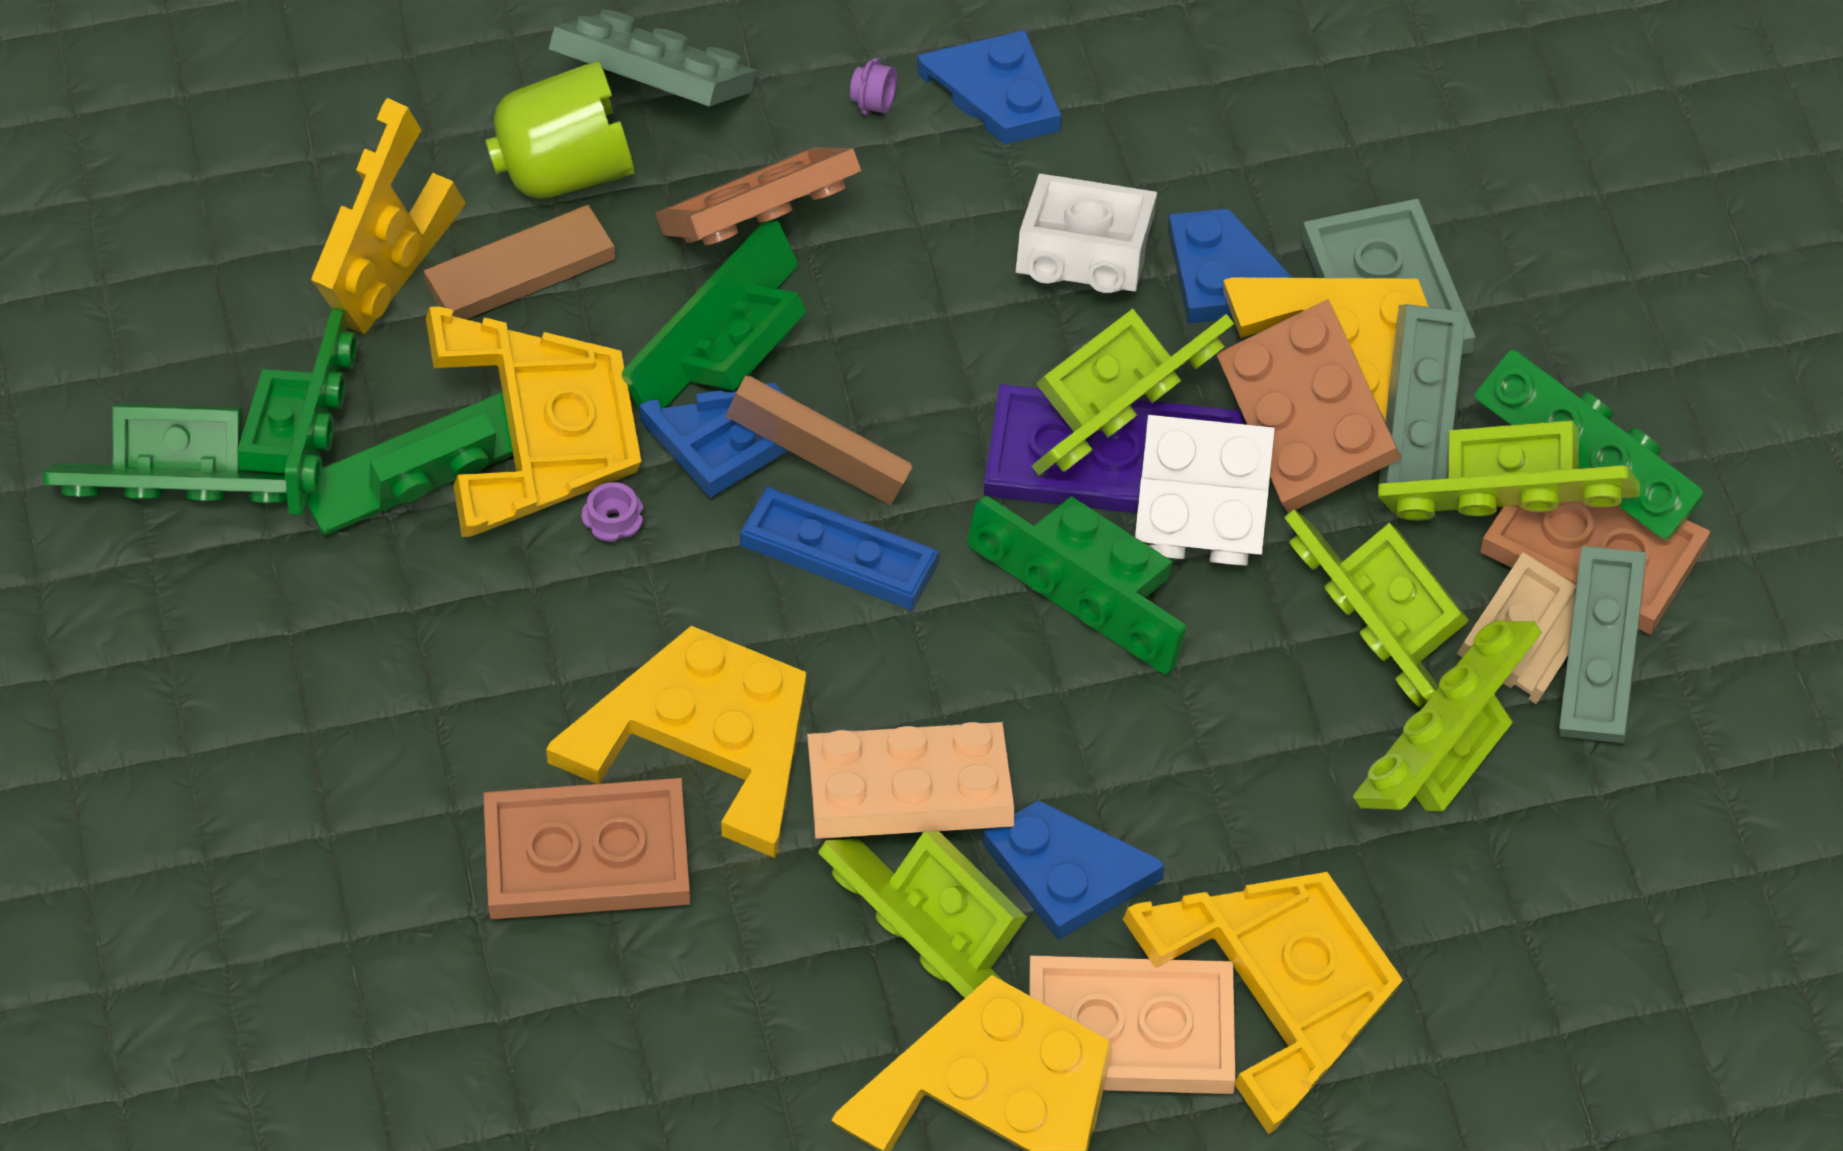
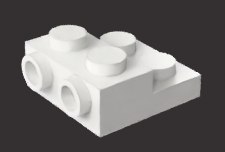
(1085, 233)
(1204, 488)

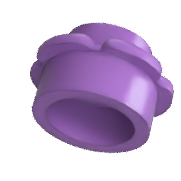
(874, 87)
(608, 500)

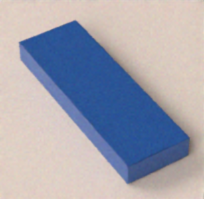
(839, 548)

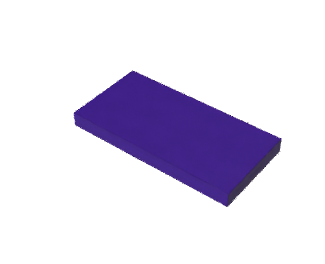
(1104, 479)

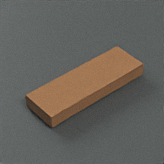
(520, 264)
(818, 440)

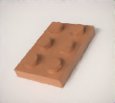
(759, 195)
(1316, 398)
(1559, 534)
(586, 848)

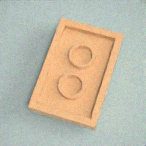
(910, 780)
(1164, 1022)

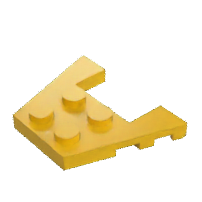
(378, 241)
(1363, 306)
(563, 414)
(713, 707)
(1301, 960)
(999, 1065)

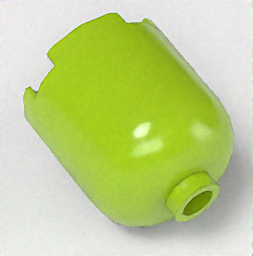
(558, 135)

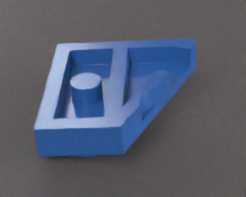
(997, 84)
(1209, 250)
(708, 442)
(1069, 867)

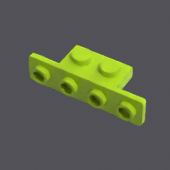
(1111, 373)
(1511, 467)
(1393, 593)
(1454, 728)
(934, 903)

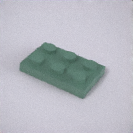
(654, 58)
(1385, 244)

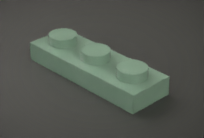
(1423, 391)
(1603, 644)

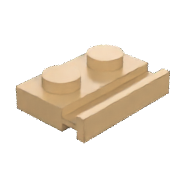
(1540, 596)

